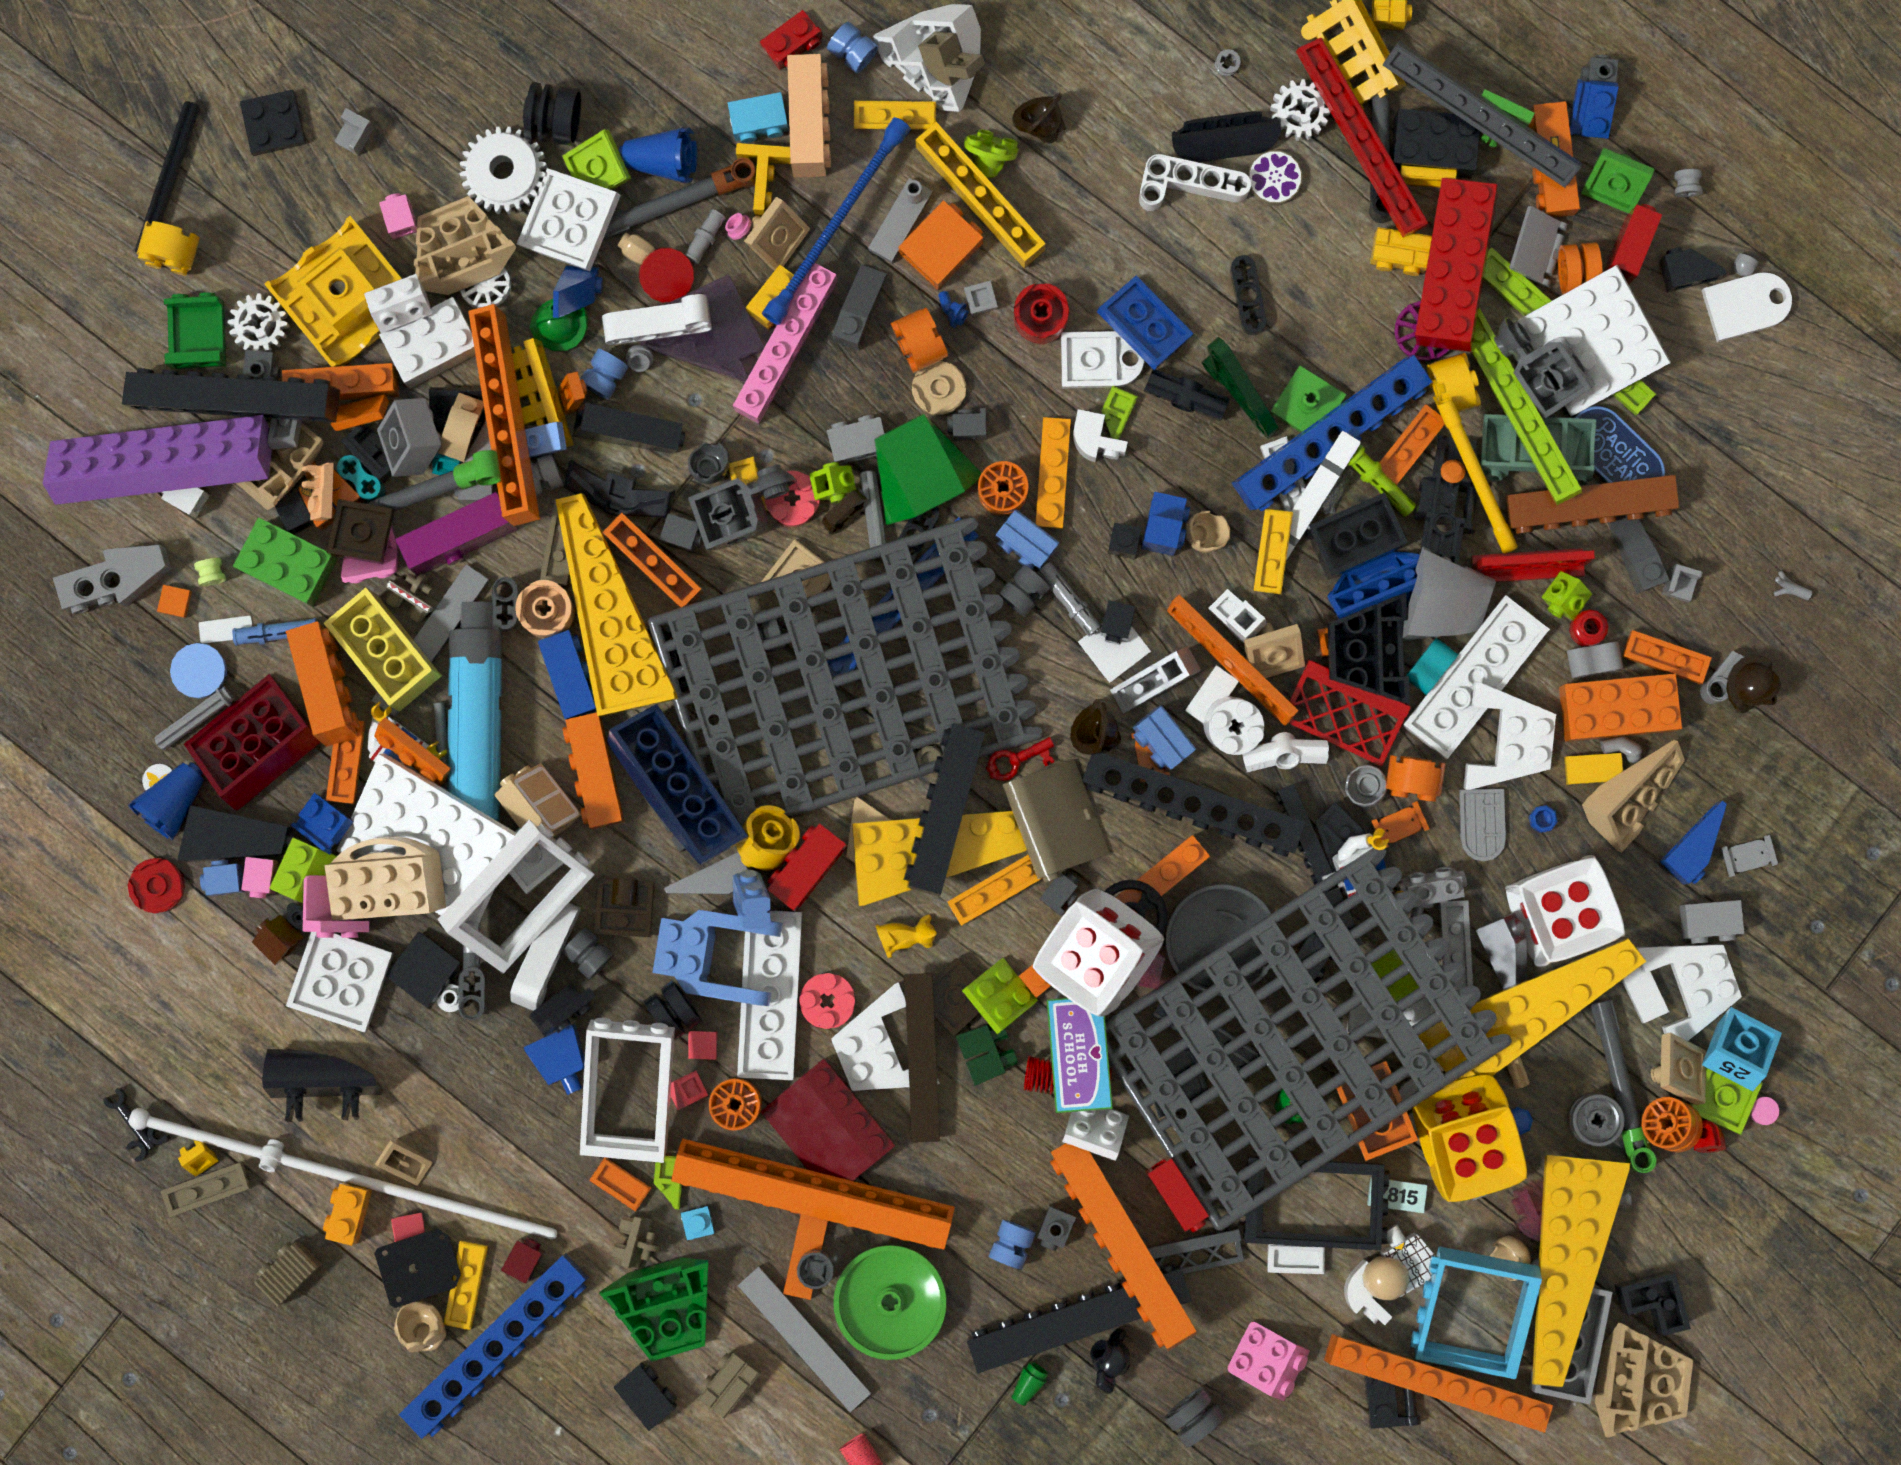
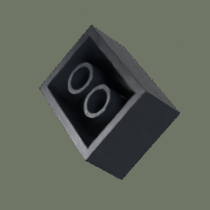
(1434, 142)
(1356, 536)

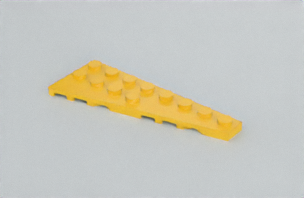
(885, 850)

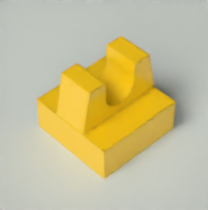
(198, 1158)

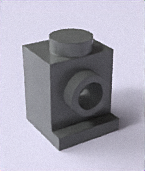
(967, 425)
(1060, 892)
(1055, 1217)

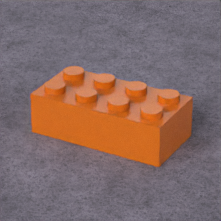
(323, 684)
(1620, 707)

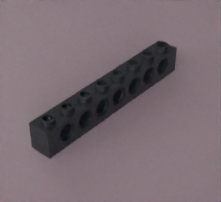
(1101, 764)

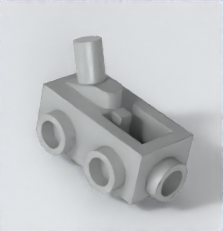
(1434, 887)

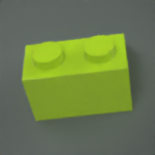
(298, 862)

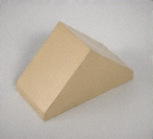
(403, 1161)

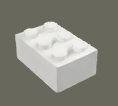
(430, 343)

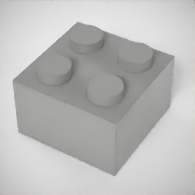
(409, 437)

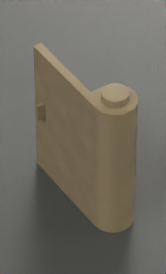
(1055, 820)

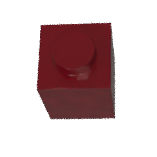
(523, 1259)

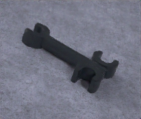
(146, 1140)

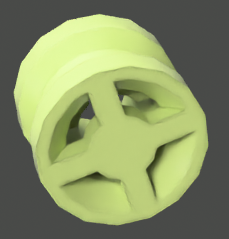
(210, 571)

